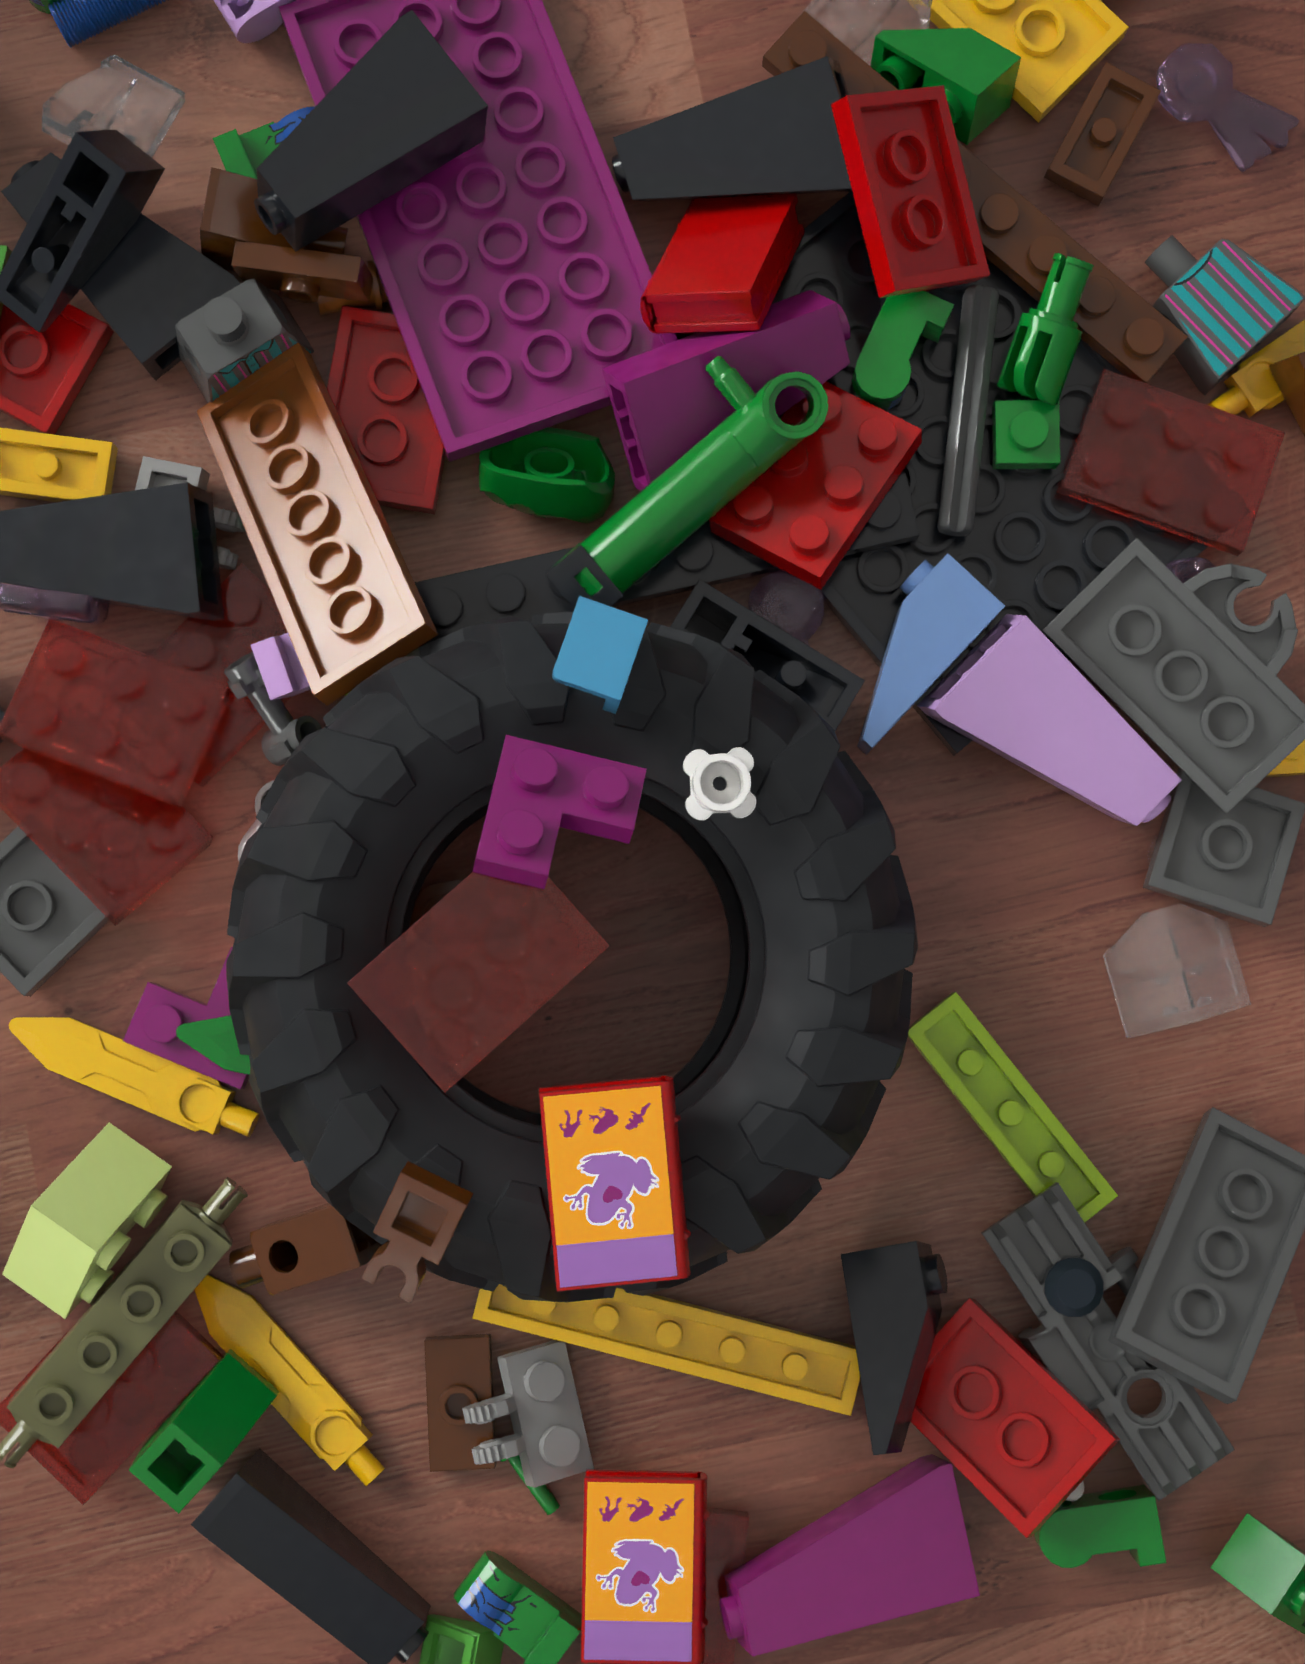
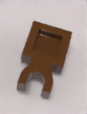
(418, 1225)

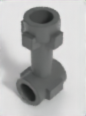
(284, 731)

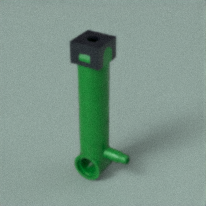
(690, 488)

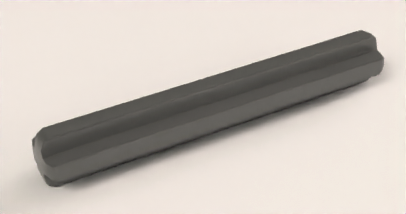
(968, 411)

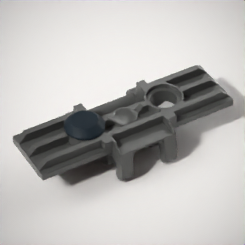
(1063, 1282)

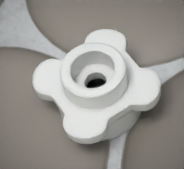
(734, 769)

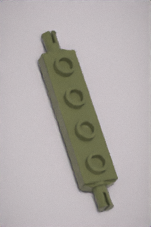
(120, 1323)

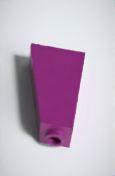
(670, 401)
(858, 1565)

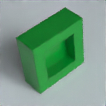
(1025, 435)

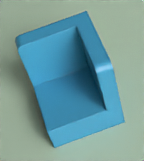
(599, 651)

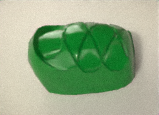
(550, 475)

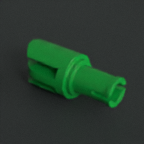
(1047, 335)

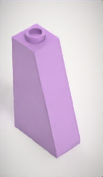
(1047, 718)

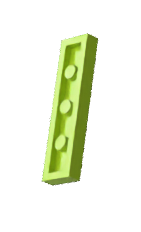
(1007, 1106)

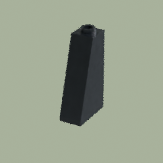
(370, 136)
(745, 143)
(143, 282)
(121, 548)
(314, 1562)

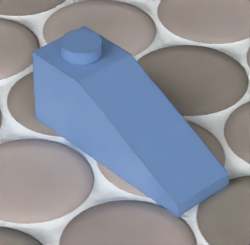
(930, 631)

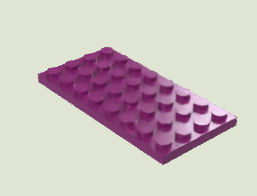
(517, 254)

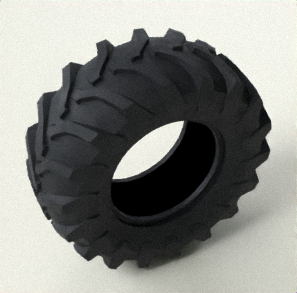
(803, 881)

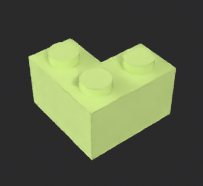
(83, 1221)

